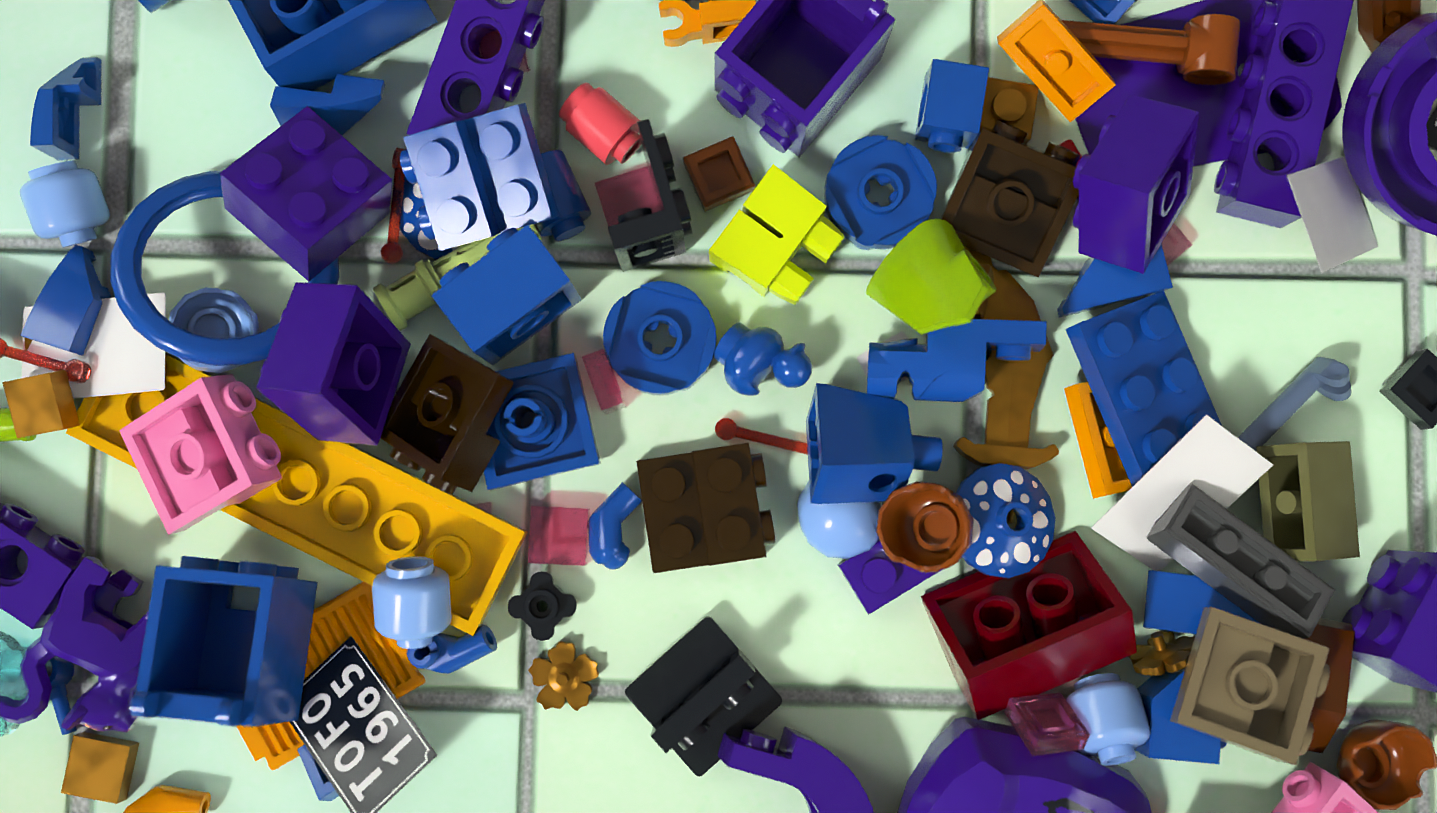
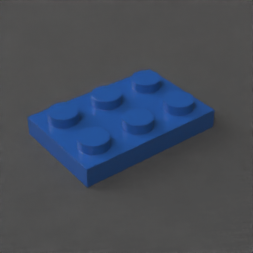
(1142, 380)

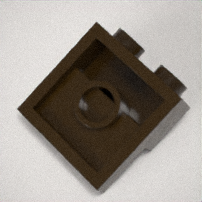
(1012, 197)
(444, 416)
(704, 507)

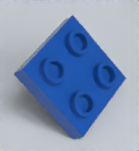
(541, 424)

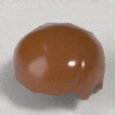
(925, 526)
(1385, 762)

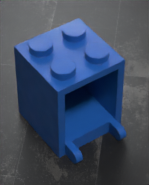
(219, 660)

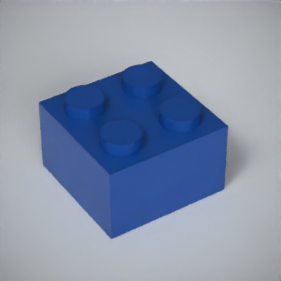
(505, 294)

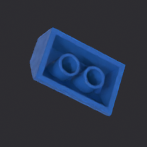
(313, 40)

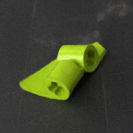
(931, 279)

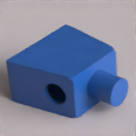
(862, 446)

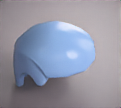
(214, 315)
(838, 528)

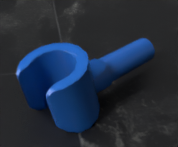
(61, 675)

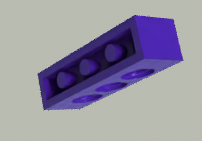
(461, 65)
(1305, 88)
(51, 563)

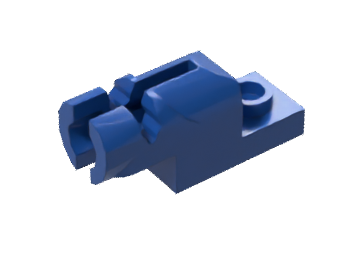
(952, 359)

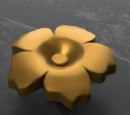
(1162, 653)
(564, 677)

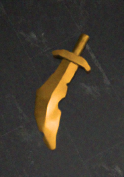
(1012, 386)

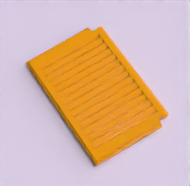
(331, 626)

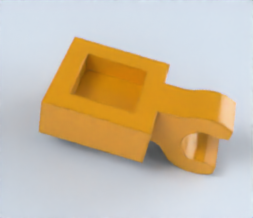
(710, 22)

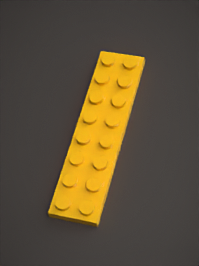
(341, 502)

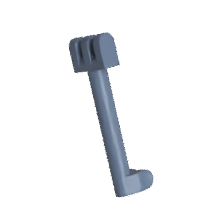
(1322, 375)

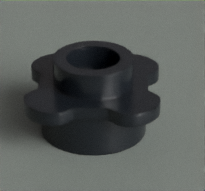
(542, 622)

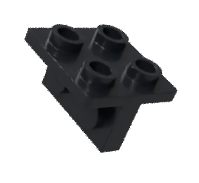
(700, 693)

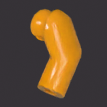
(171, 800)

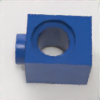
(951, 105)

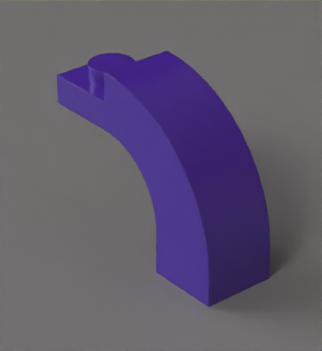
(799, 762)

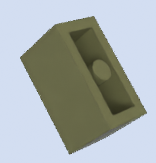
(1310, 500)

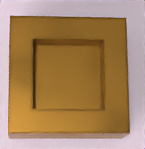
(41, 403)
(100, 767)

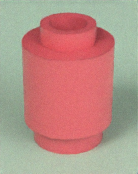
(601, 124)

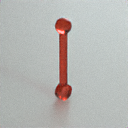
(391, 251)
(77, 370)
(727, 429)

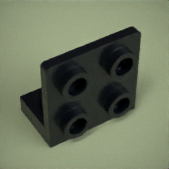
(650, 236)

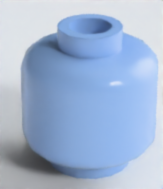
(64, 203)
(411, 601)
(1112, 716)

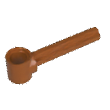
(1202, 50)

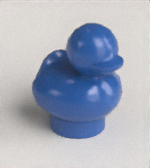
(754, 353)

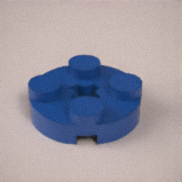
(890, 163)
(642, 312)

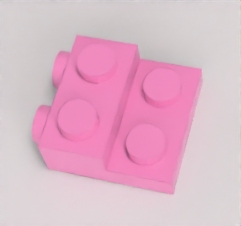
(202, 451)

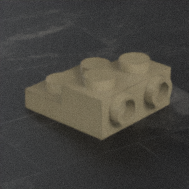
(1252, 686)

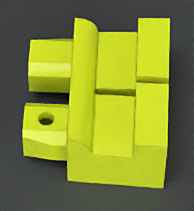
(770, 232)

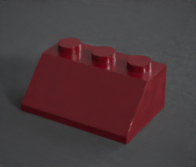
(1031, 628)

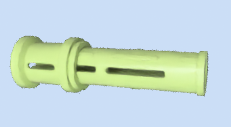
(413, 291)

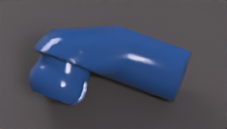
(606, 531)
(451, 652)

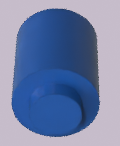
(568, 198)

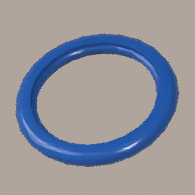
(140, 310)

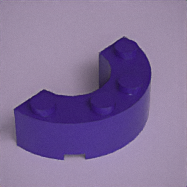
(1387, 125)

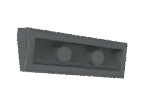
(1241, 564)

